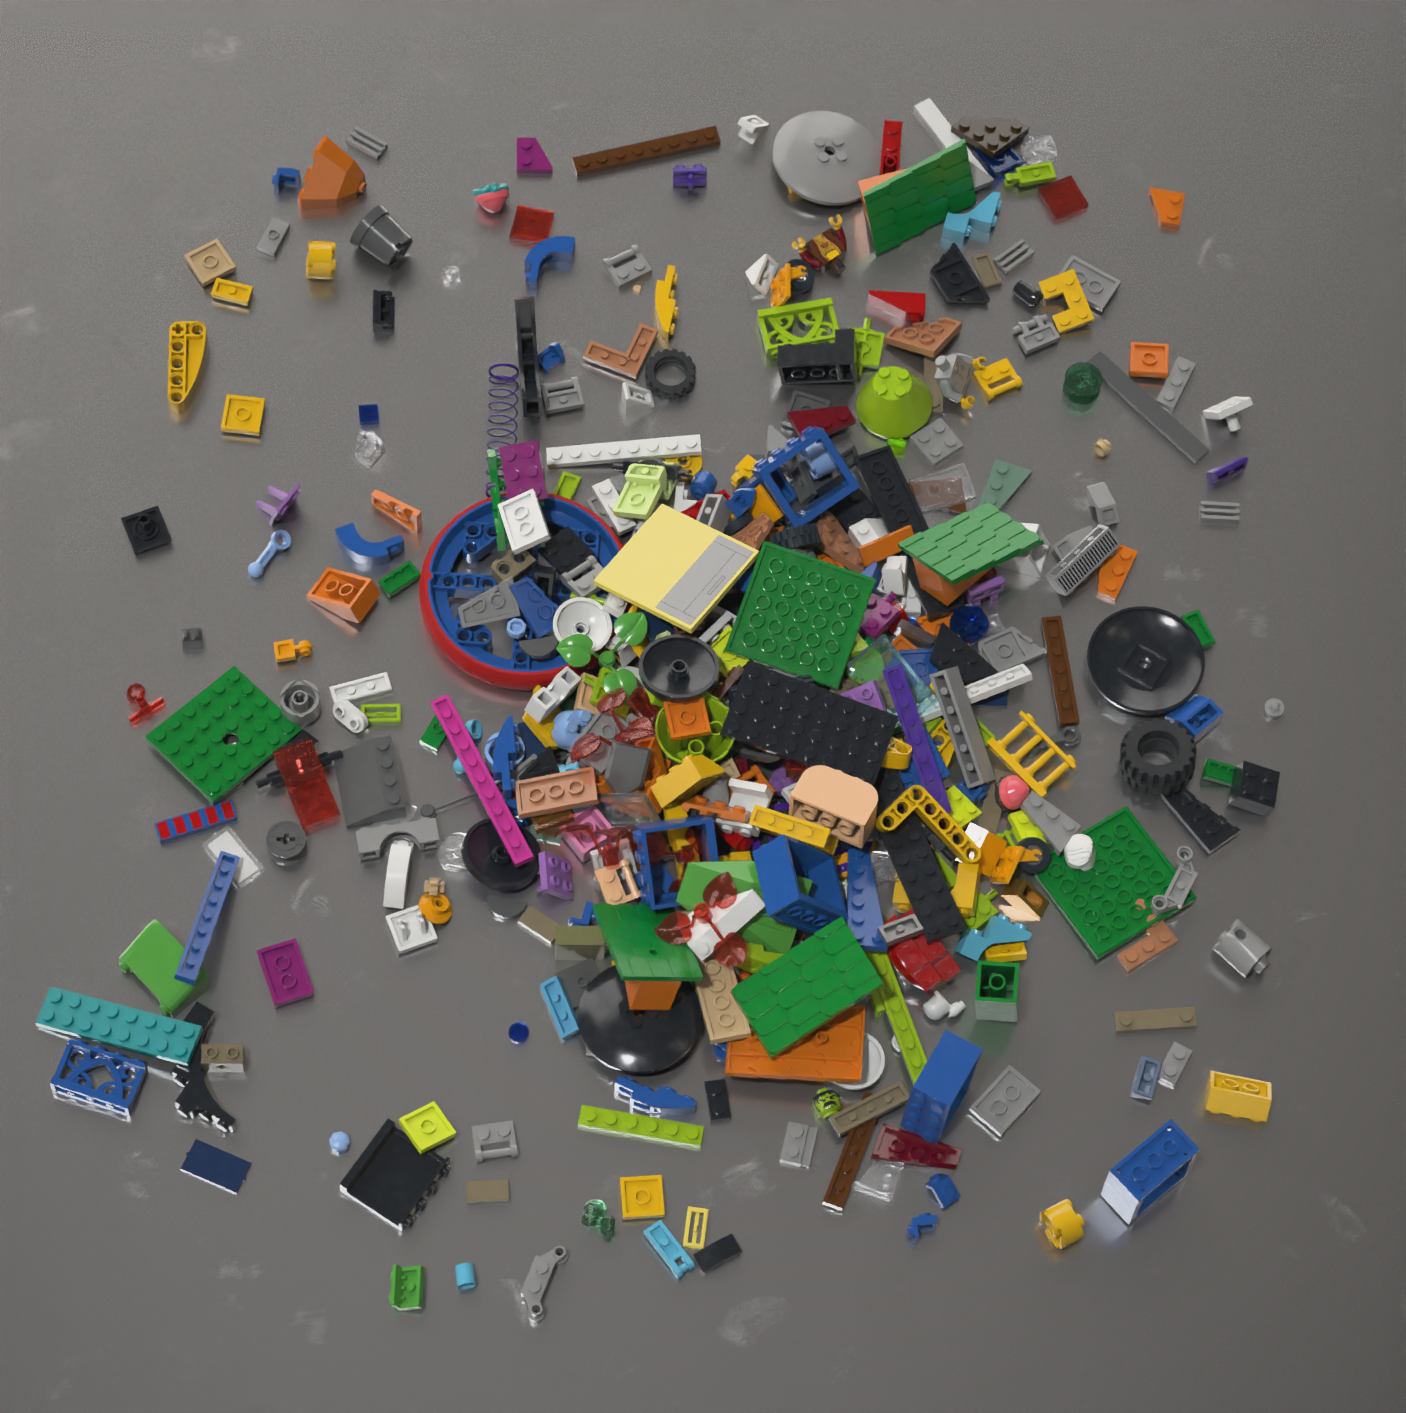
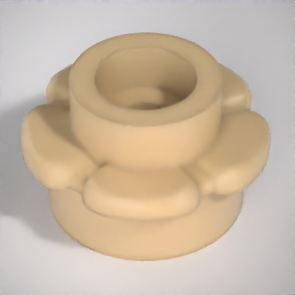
(1102, 447)

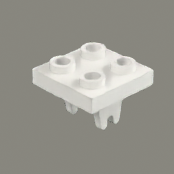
(410, 929)

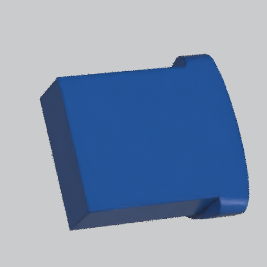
(551, 357)
(741, 501)

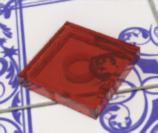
(1063, 197)
(531, 225)

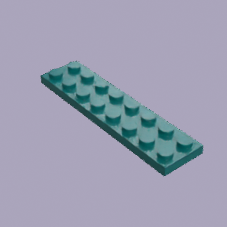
(119, 1026)

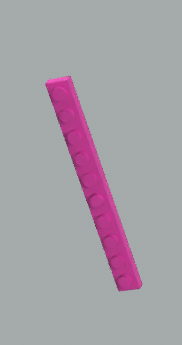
(482, 780)

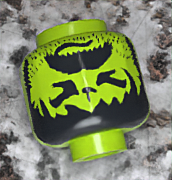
(826, 1103)

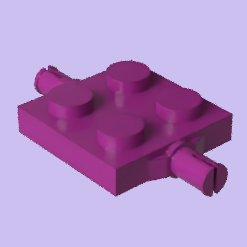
(878, 616)

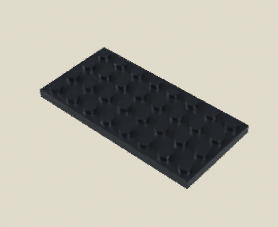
(808, 724)

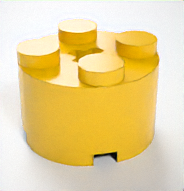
(320, 260)
(1062, 1224)

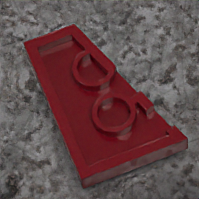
(830, 419)

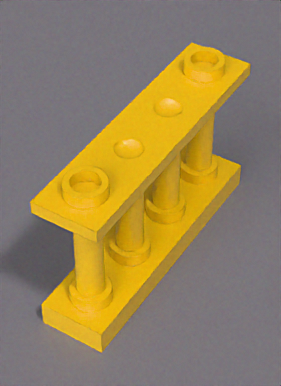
(1026, 774)
(801, 830)

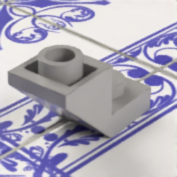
(1102, 500)
(1070, 541)

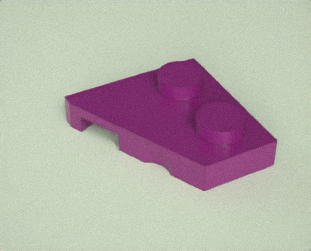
(531, 157)

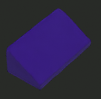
(1227, 469)

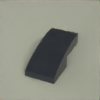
(717, 1253)

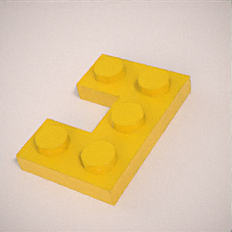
(1068, 286)

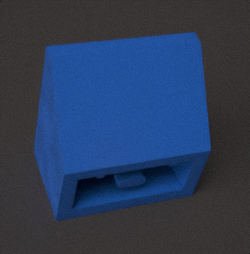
(1196, 716)

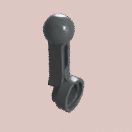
(1057, 739)

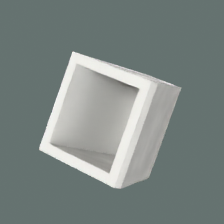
(1032, 561)

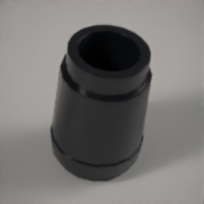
(1027, 293)

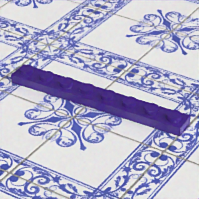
(916, 735)

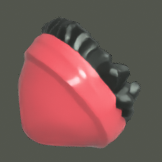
(1010, 792)

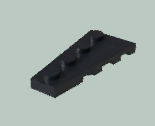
(1200, 820)

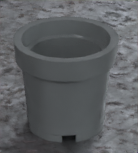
(381, 237)

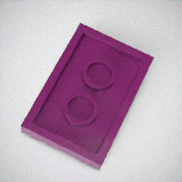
(523, 469)
(285, 972)

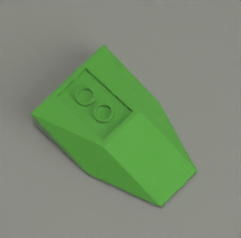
(760, 929)

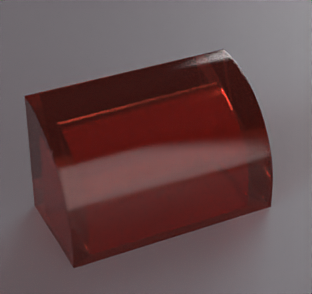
(642, 706)

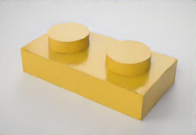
(232, 291)
(1006, 952)

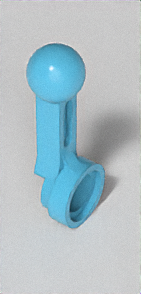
(475, 731)

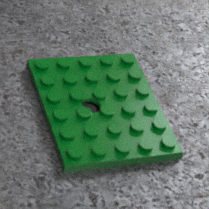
(195, 734)

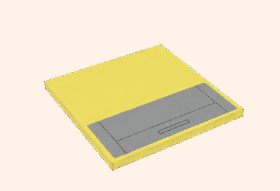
(676, 568)

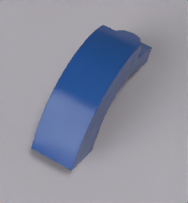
(547, 251)
(364, 551)

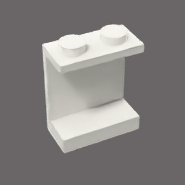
(745, 795)

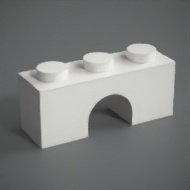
(549, 698)

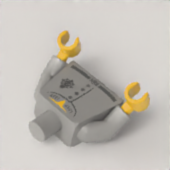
(953, 376)

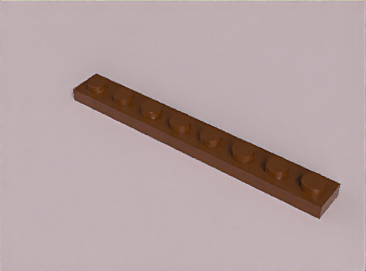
(646, 151)

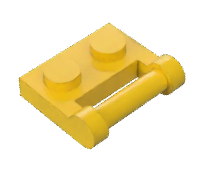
(996, 374)

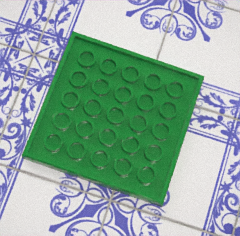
(800, 615)
(1103, 898)

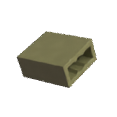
(579, 943)

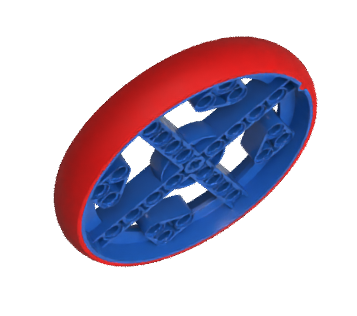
(472, 654)

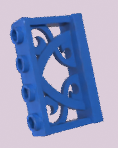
(102, 1057)

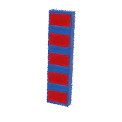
(196, 821)

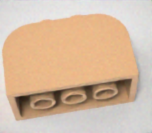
(835, 802)

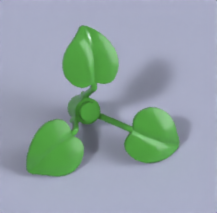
(577, 651)

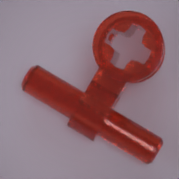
(145, 708)

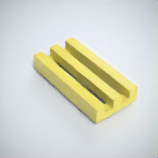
(693, 1245)

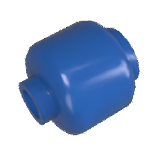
(702, 484)

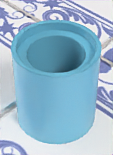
(465, 1275)

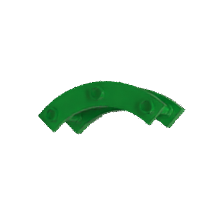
(493, 463)

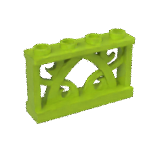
(803, 310)

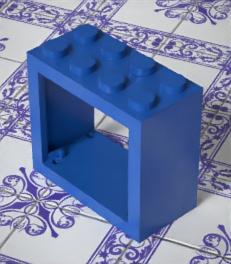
(763, 470)
(706, 826)
(777, 871)
(941, 1087)
(1149, 1171)

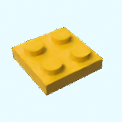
(243, 414)
(642, 1197)

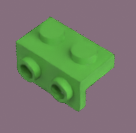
(407, 1287)

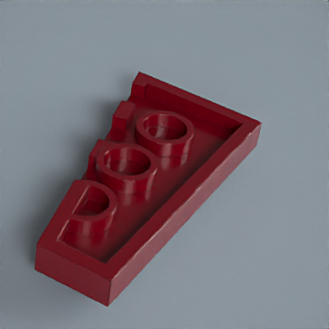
(910, 1148)

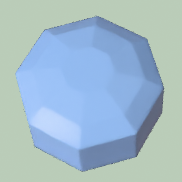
(516, 628)
(339, 1142)

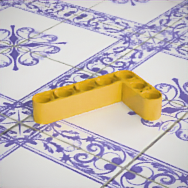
(931, 820)

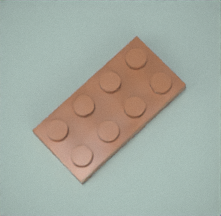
(556, 792)

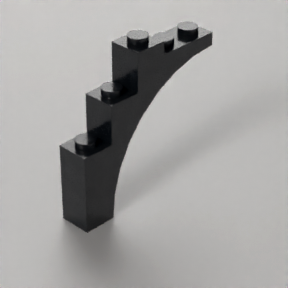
(528, 357)
(196, 1095)

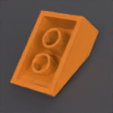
(344, 594)

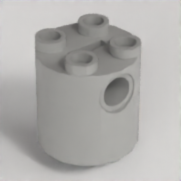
(1243, 950)

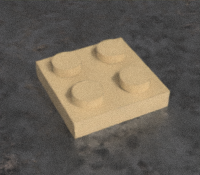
(210, 262)

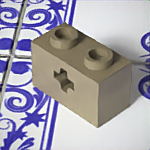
(222, 1057)

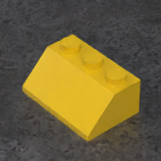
(685, 780)
(1238, 1096)

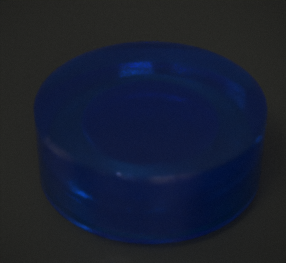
(518, 1033)

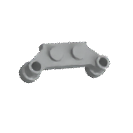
(1179, 886)
(538, 1280)

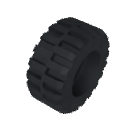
(1157, 736)

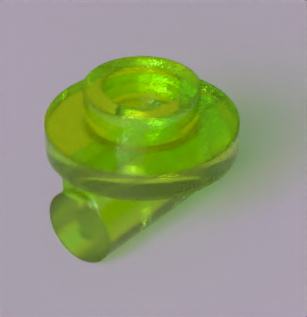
(897, 445)

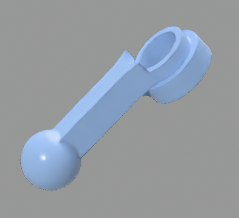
(257, 568)

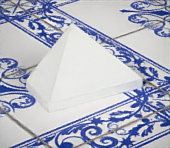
(762, 273)

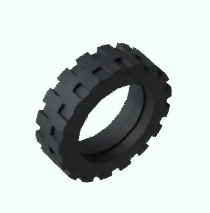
(668, 391)

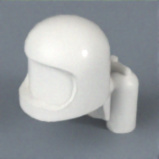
(938, 1007)

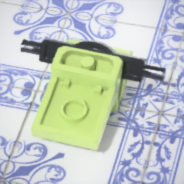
(645, 485)

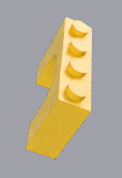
(964, 892)

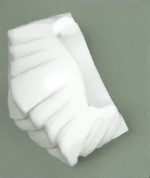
(1080, 852)

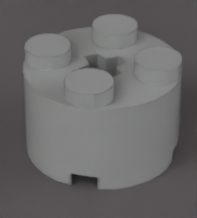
(300, 702)

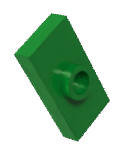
(399, 579)
(1197, 623)
(434, 735)
(1218, 772)

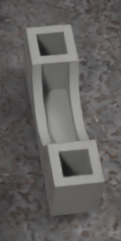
(420, 832)

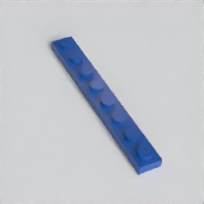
(207, 918)

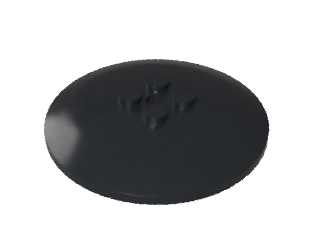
(1149, 636)
(633, 1041)

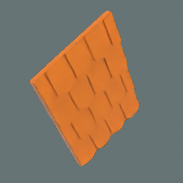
(826, 1054)

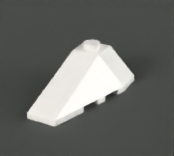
(725, 920)

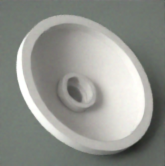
(586, 615)
(872, 1064)

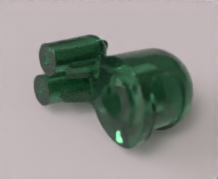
(596, 1216)

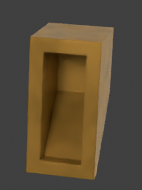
(1025, 897)

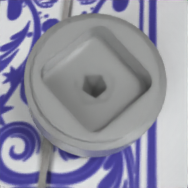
(1273, 708)

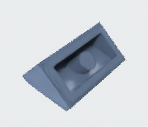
(1145, 1078)

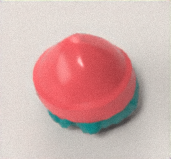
(492, 197)

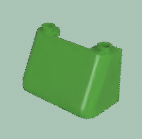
(154, 961)

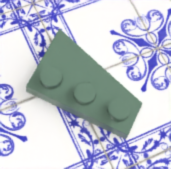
(1003, 483)

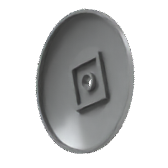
(814, 174)

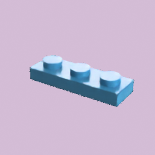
(560, 1007)

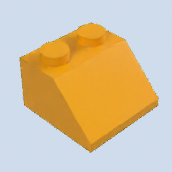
(990, 847)

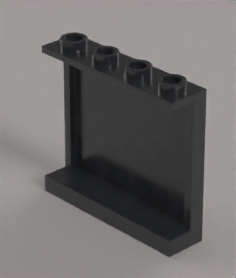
(394, 1176)

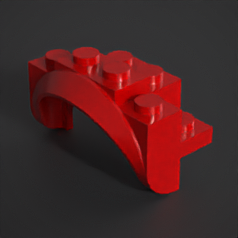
(923, 964)

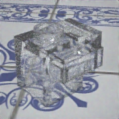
(369, 448)

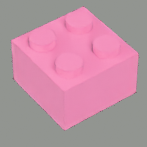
(580, 840)

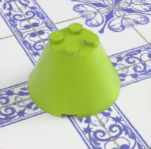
(894, 403)
(711, 746)

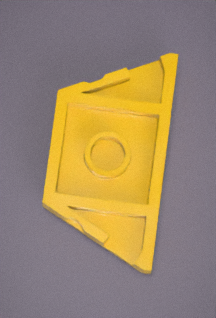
(543, 730)

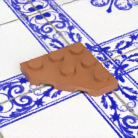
(924, 337)
(755, 531)
(837, 542)

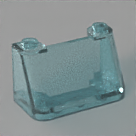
(881, 656)

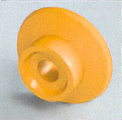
(435, 908)

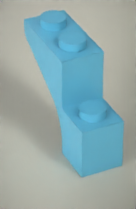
(980, 218)
(998, 930)

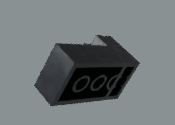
(820, 361)

